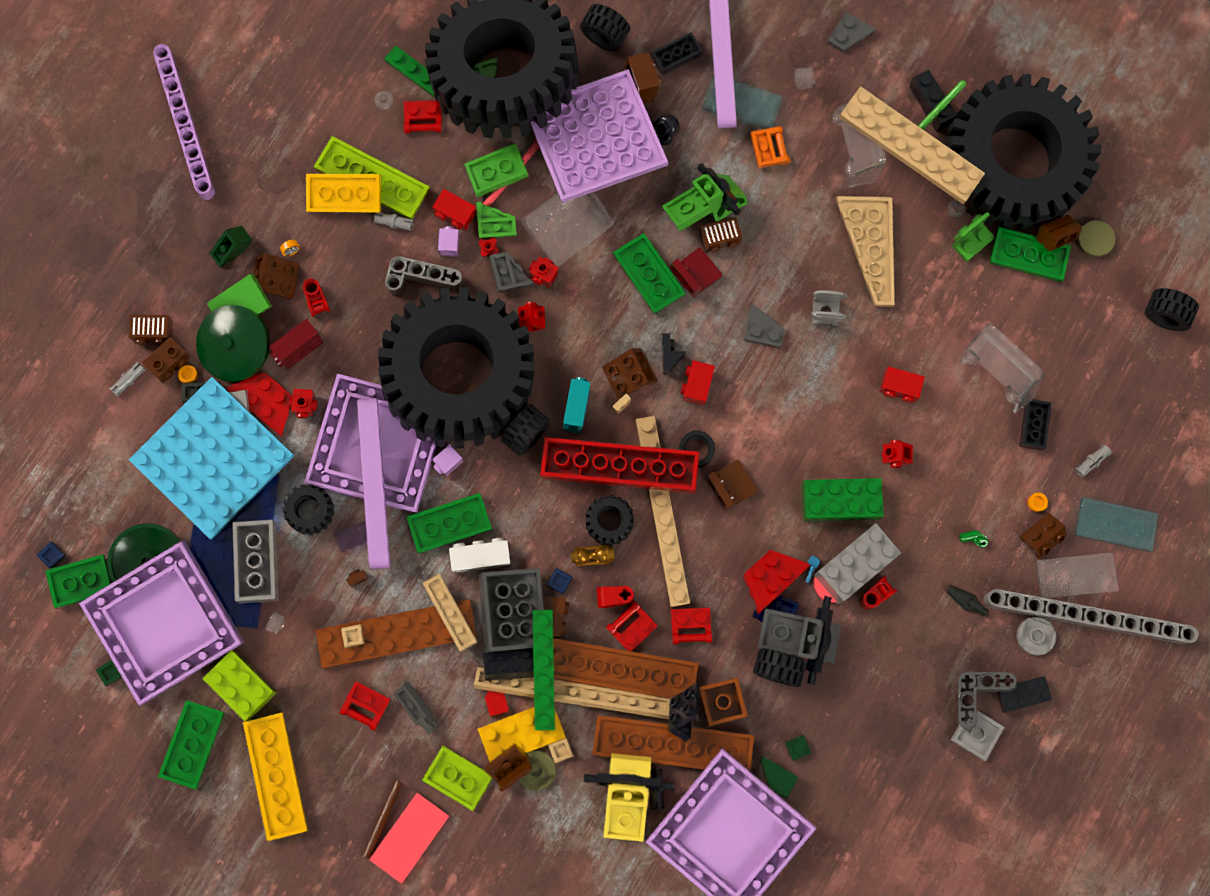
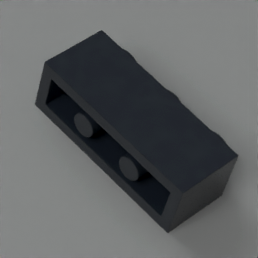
(929, 96)

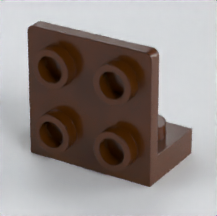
(276, 275)
(629, 372)
(731, 485)

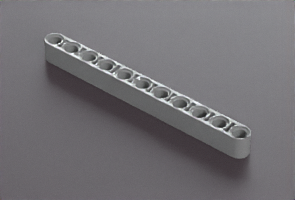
(1100, 615)

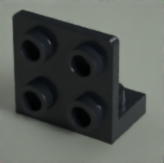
(682, 711)

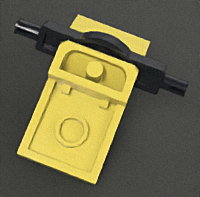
(627, 795)

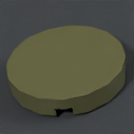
(1096, 239)
(542, 771)

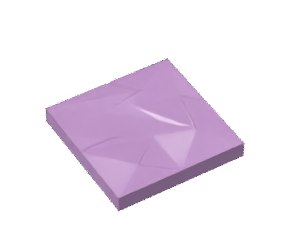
(337, 452)
(161, 623)
(730, 831)

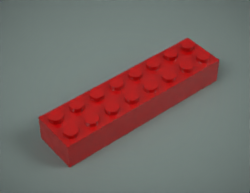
(620, 465)

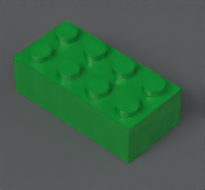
(842, 499)

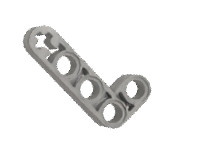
(424, 277)

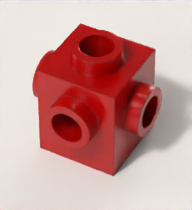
(543, 272)
(532, 316)
(303, 403)
(897, 453)

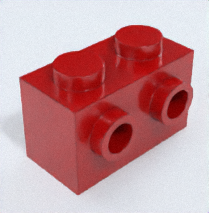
(454, 210)
(698, 382)
(901, 384)

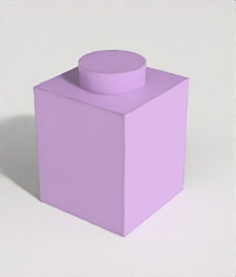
(448, 241)
(447, 461)

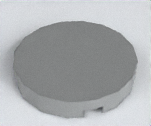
(1036, 636)

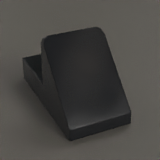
(669, 358)

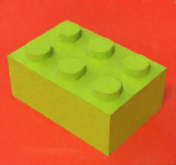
(239, 685)

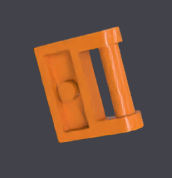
(764, 148)

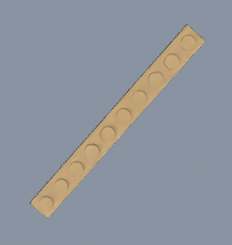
(665, 524)
(582, 695)

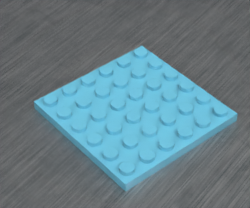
(211, 458)

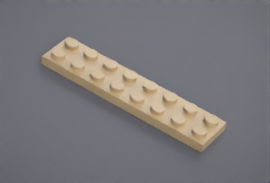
(911, 145)

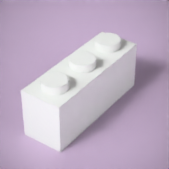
(479, 555)

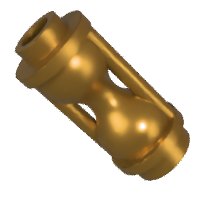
(603, 555)

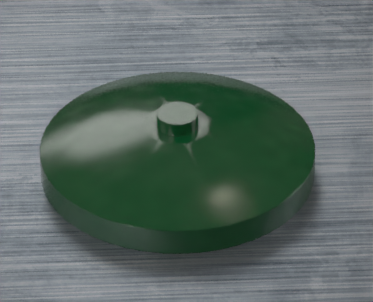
(233, 343)
(137, 547)

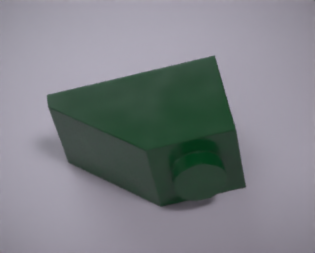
(230, 245)
(777, 777)

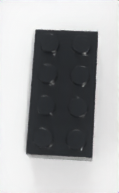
(676, 53)
(1035, 424)
(508, 665)
(1025, 694)

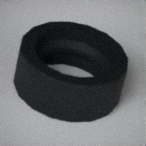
(706, 438)

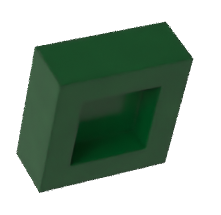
(109, 673)
(797, 747)

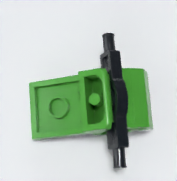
(711, 195)

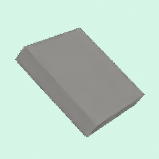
(980, 739)

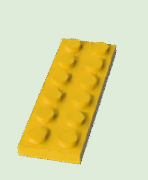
(275, 776)

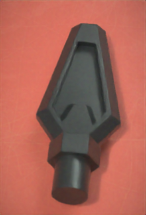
(966, 600)

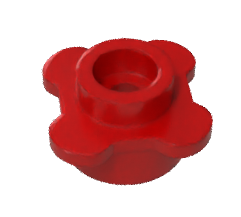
(490, 242)

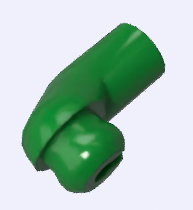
(974, 536)

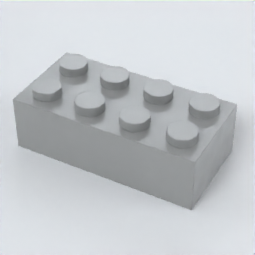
(255, 561)
(857, 564)

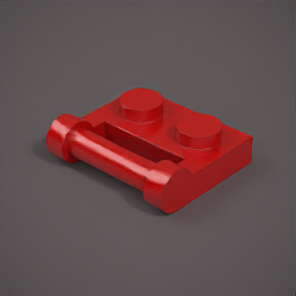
(422, 112)
(691, 619)
(636, 631)
(367, 699)

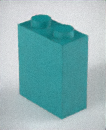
(576, 405)

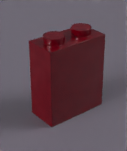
(295, 345)

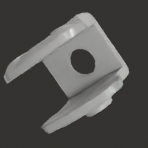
(831, 300)

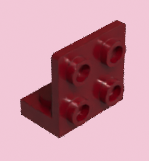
(696, 272)

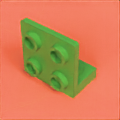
(973, 238)

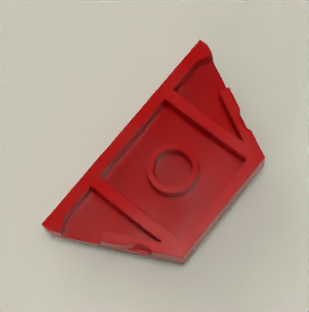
(266, 400)
(771, 577)

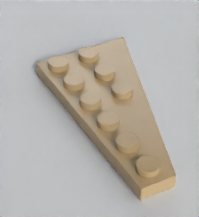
(871, 234)

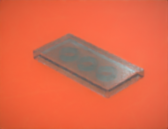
(751, 104)
(1116, 524)

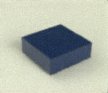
(51, 555)
(559, 581)

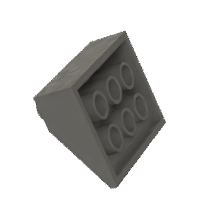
(508, 608)

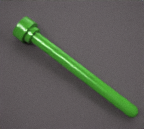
(939, 108)

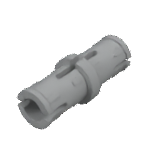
(394, 221)
(127, 379)
(1093, 461)

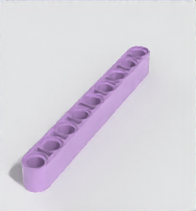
(722, 64)
(182, 113)
(373, 483)

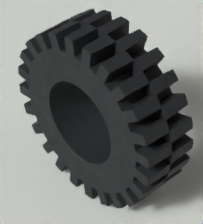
(508, 99)
(1052, 123)
(447, 321)

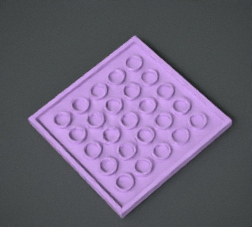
(599, 138)

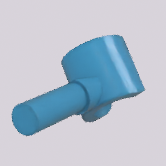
(814, 562)

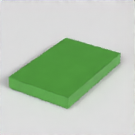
(496, 170)
(243, 293)

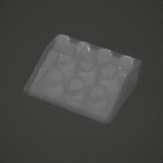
(567, 226)

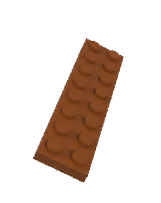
(389, 635)
(622, 669)
(655, 741)

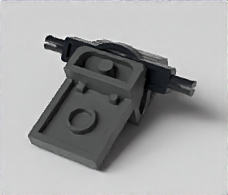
(802, 636)

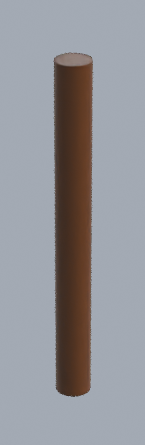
(382, 819)

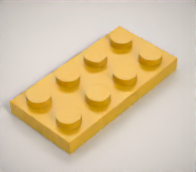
(343, 193)
(518, 730)

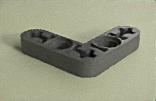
(977, 686)

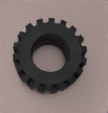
(605, 27)
(1171, 309)
(525, 430)
(294, 501)
(617, 505)
(779, 667)

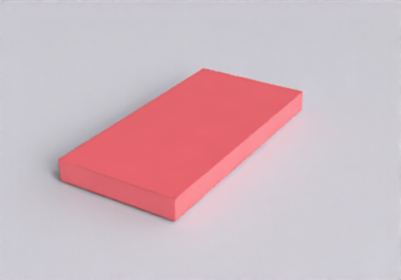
(409, 838)

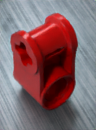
(316, 301)
(879, 591)
(610, 596)

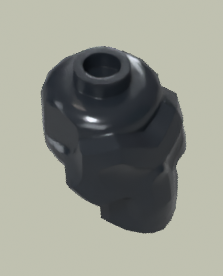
(666, 128)

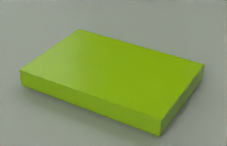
(457, 778)

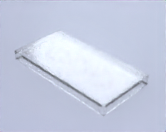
(1076, 575)

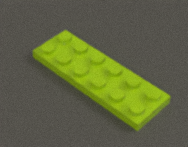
(398, 190)

